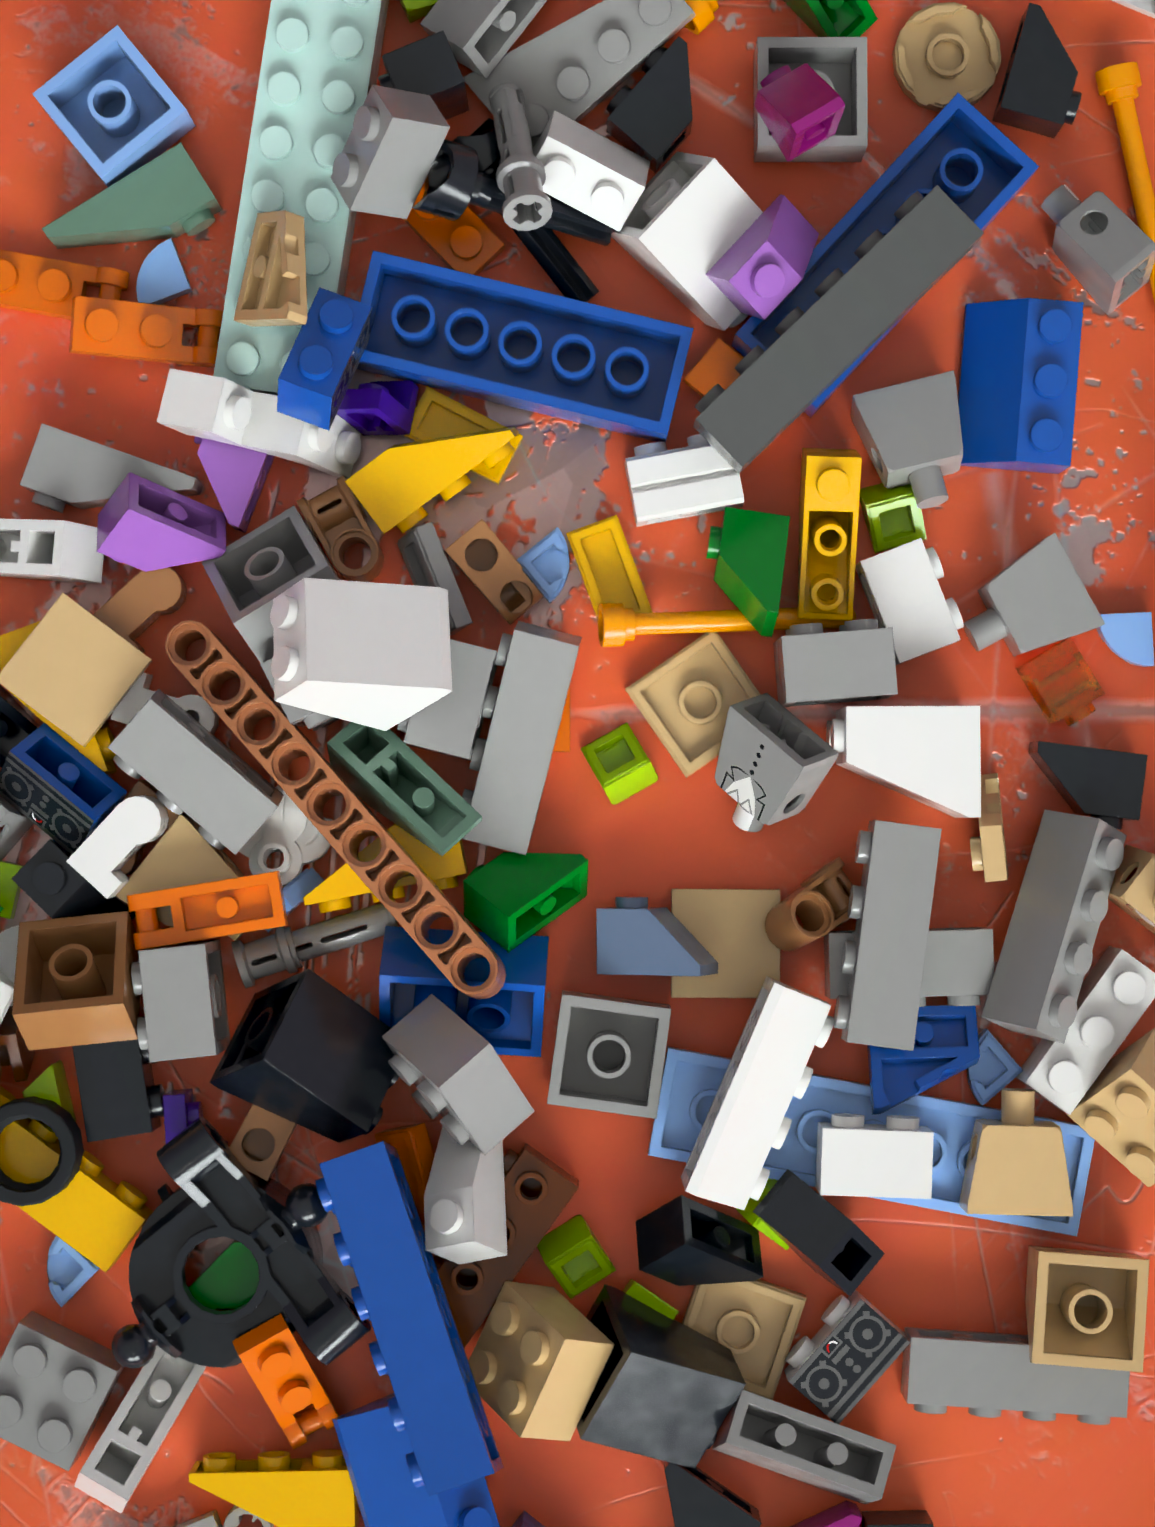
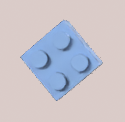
(114, 107)

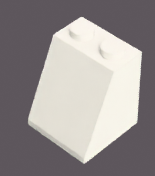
(683, 229)
(361, 649)
(914, 751)

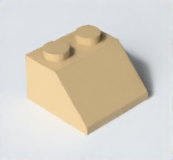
(1086, 1308)

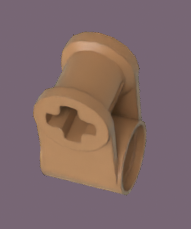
(339, 523)
(818, 903)

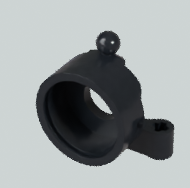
(269, 1220)

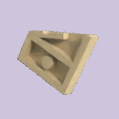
(275, 273)
(989, 848)

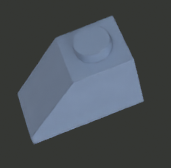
(647, 942)

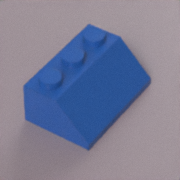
(1019, 383)
(507, 1020)
(383, 1482)

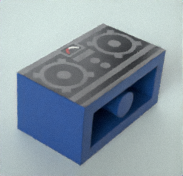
(324, 359)
(58, 787)

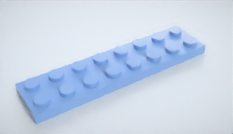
(693, 1080)

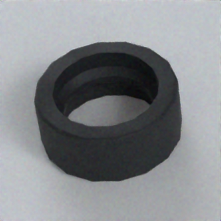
(70, 1150)

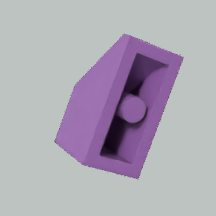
(766, 260)
(236, 478)
(158, 527)

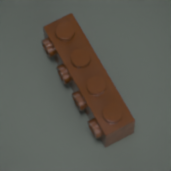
(533, 1200)

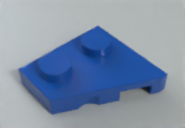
(942, 1048)

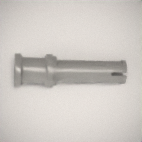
(520, 172)
(284, 944)

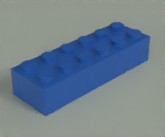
(955, 151)
(523, 347)
(410, 1319)

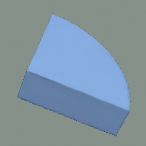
(162, 275)
(548, 564)
(1129, 636)
(299, 888)
(993, 1070)
(67, 1271)

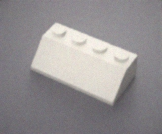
(755, 1095)

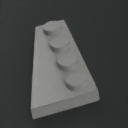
(583, 58)

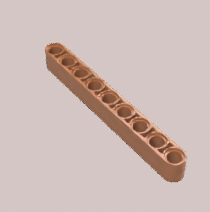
(315, 789)

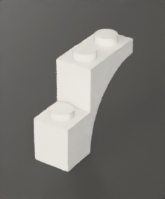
(249, 419)

